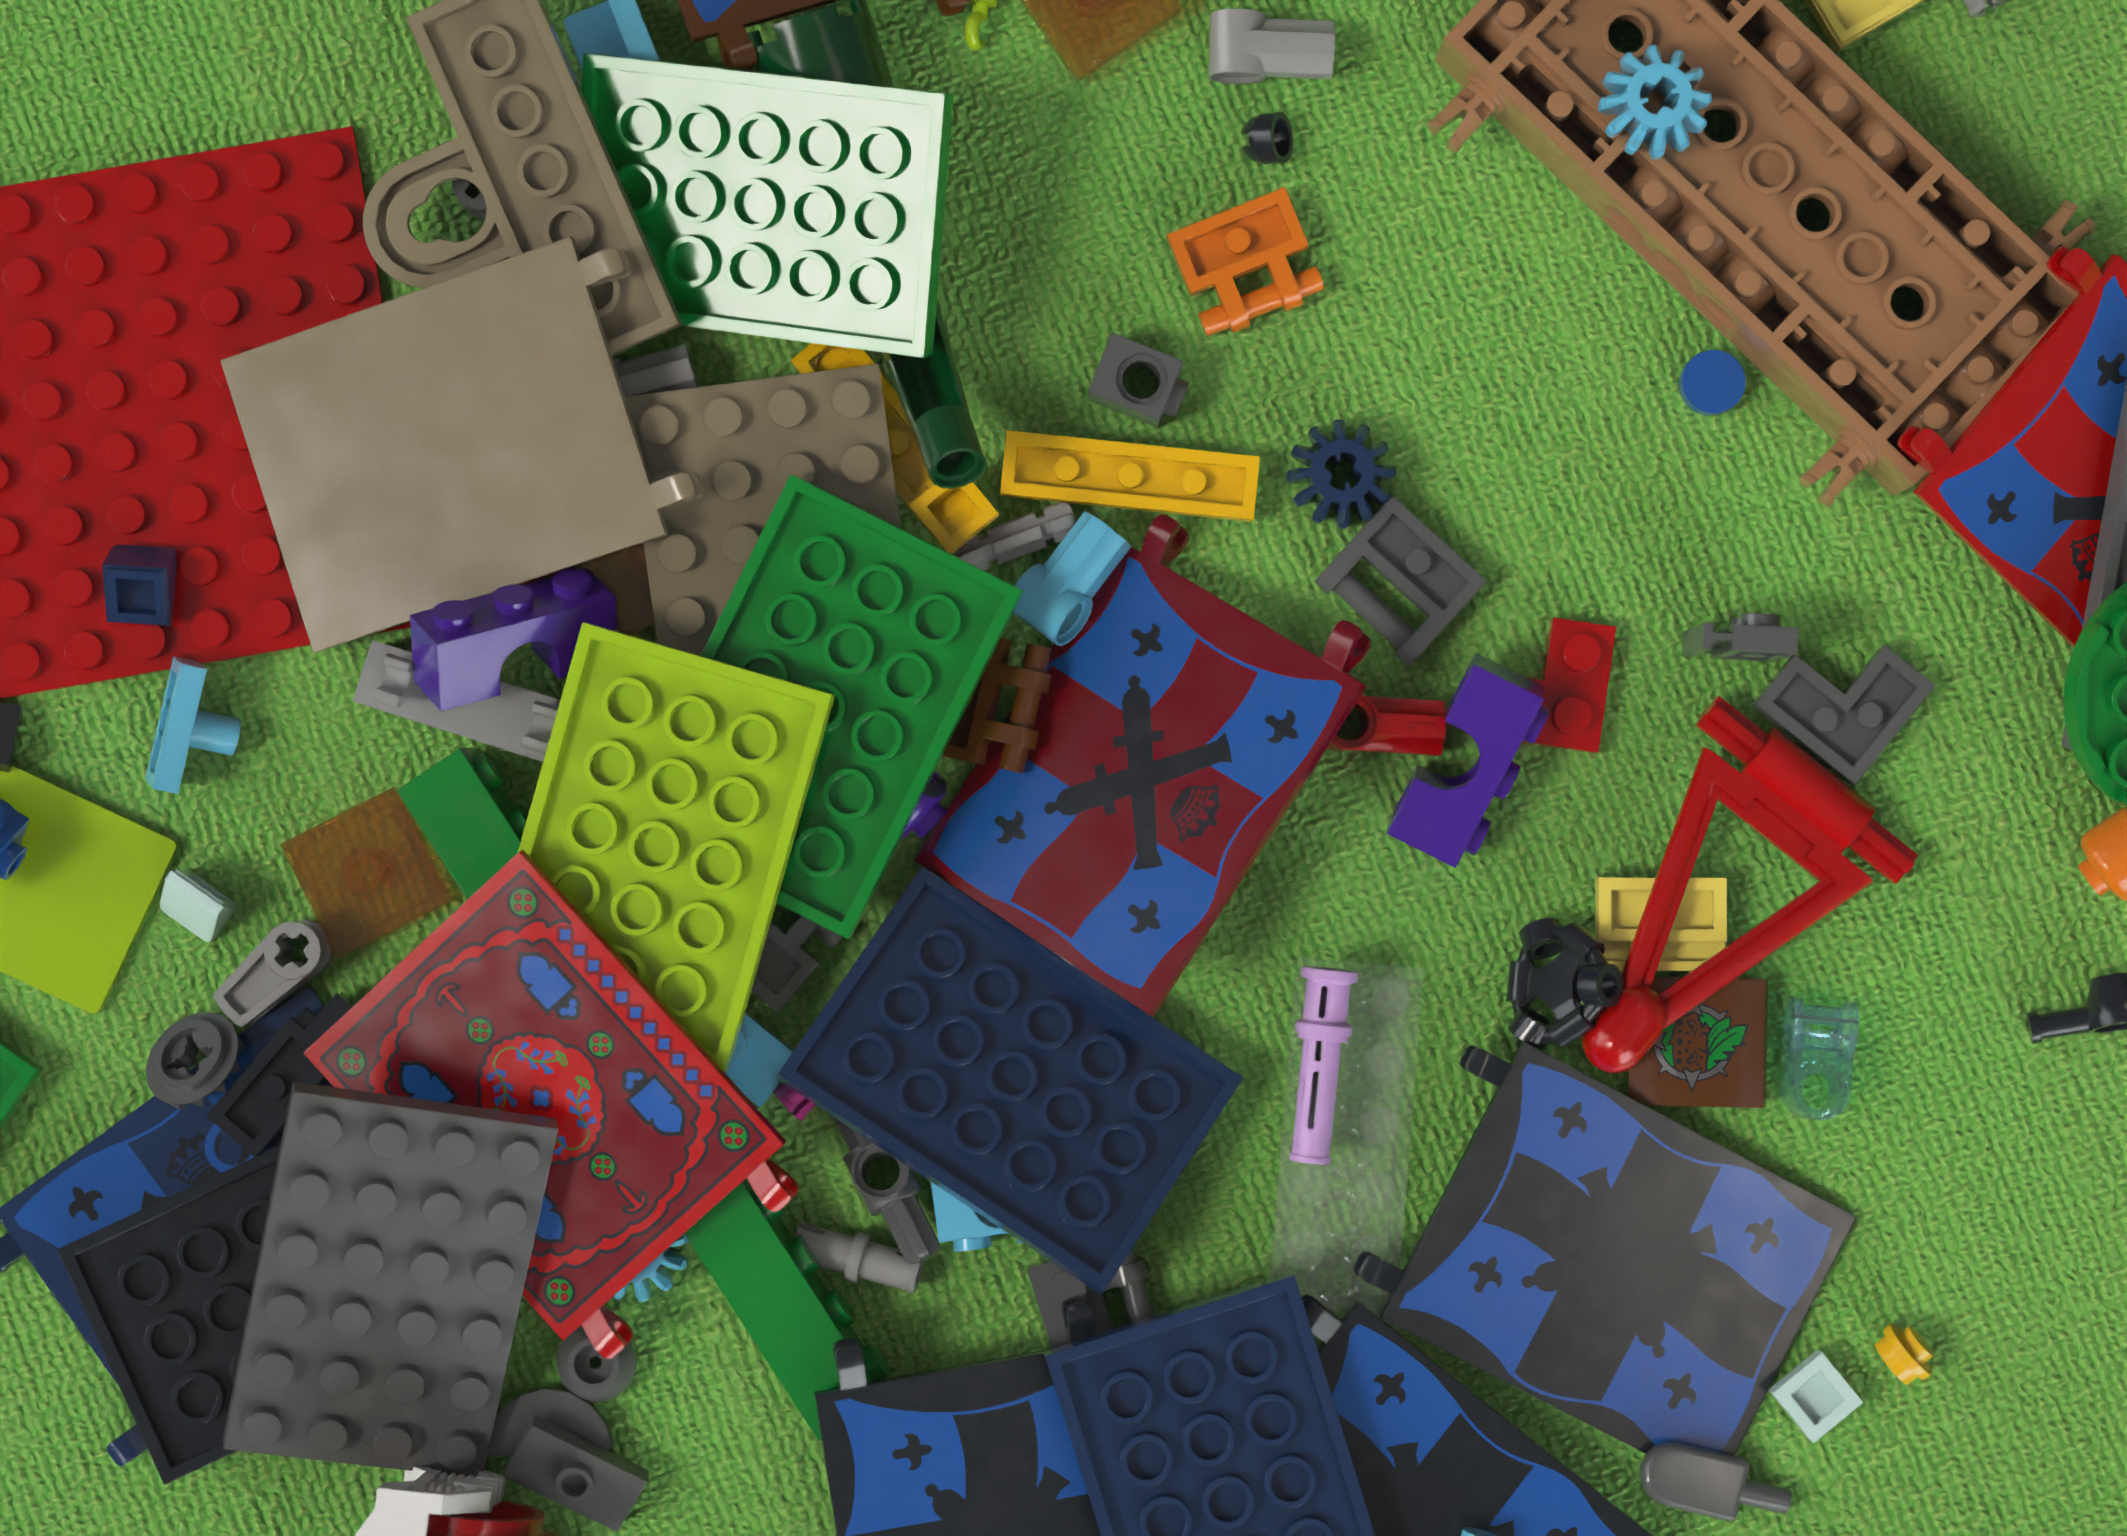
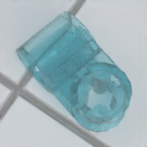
(1819, 1053)

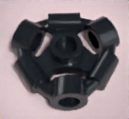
(1572, 977)

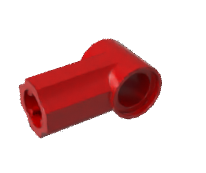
(1397, 727)

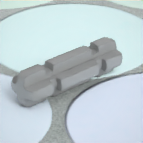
(1018, 536)

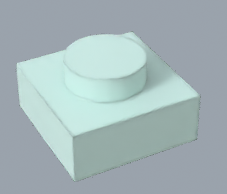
(1815, 1396)

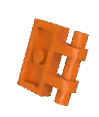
(1236, 244)

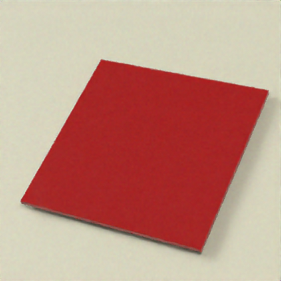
(118, 401)

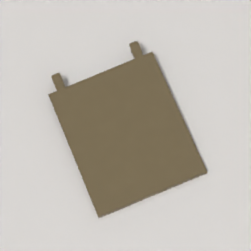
(449, 443)

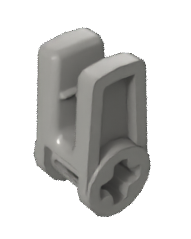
(269, 973)

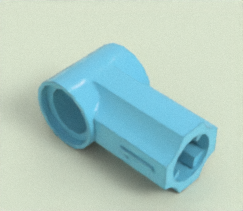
(1061, 590)

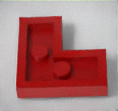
(1575, 684)

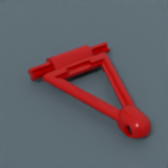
(1793, 807)

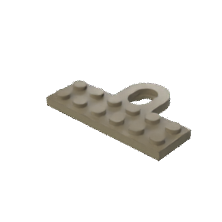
(529, 153)

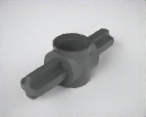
(897, 1204)

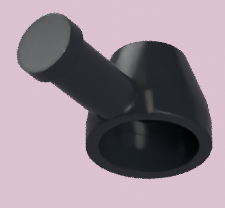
(2103, 1013)

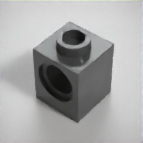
(1121, 357)

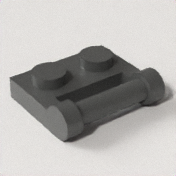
(1415, 565)

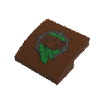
(1709, 1053)

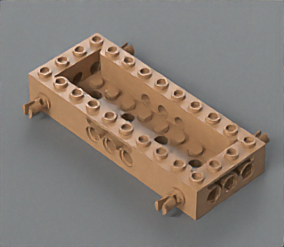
(1726, 221)

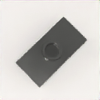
(576, 1473)

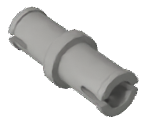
(861, 1257)

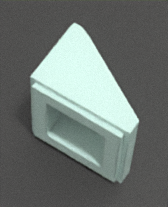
(195, 904)

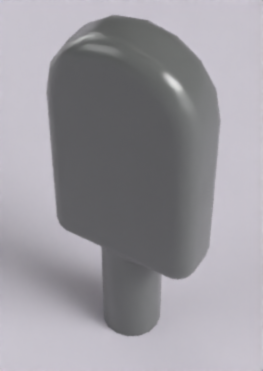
(1706, 1482)

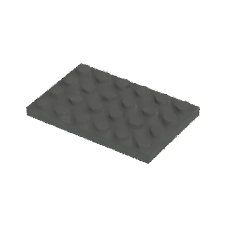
(388, 1280)

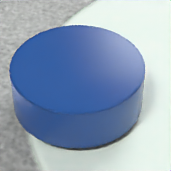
(1712, 382)

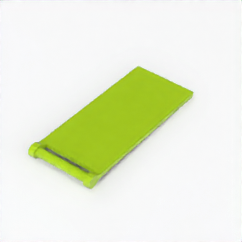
(77, 892)

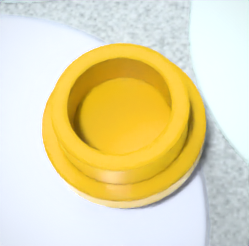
(1905, 1353)

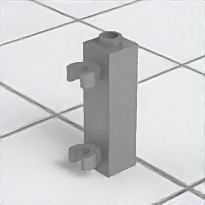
(513, 721)

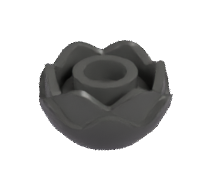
(590, 1382)

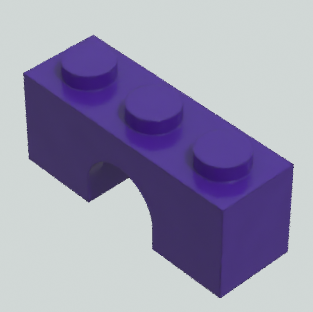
(465, 642)
(1447, 812)

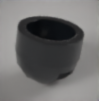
(1268, 138)

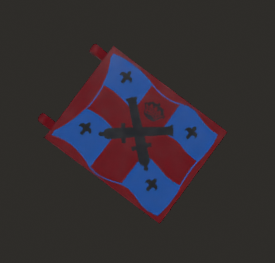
(1152, 774)

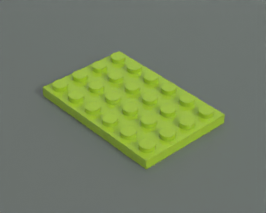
(676, 815)

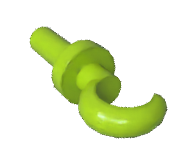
(973, 23)

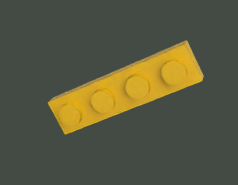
(1129, 476)

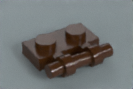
(977, 723)

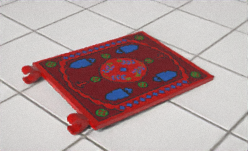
(544, 1019)

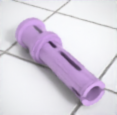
(1326, 1021)

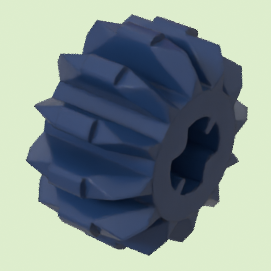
(1362, 471)

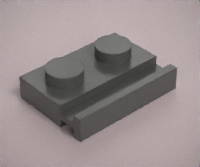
(1747, 638)

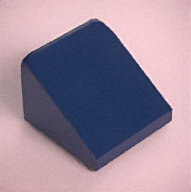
(140, 584)

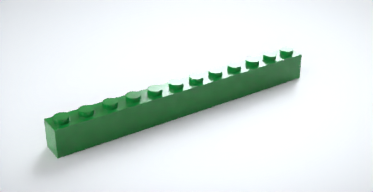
(740, 1241)

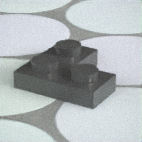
(1848, 726)

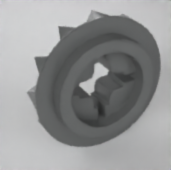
(177, 1051)

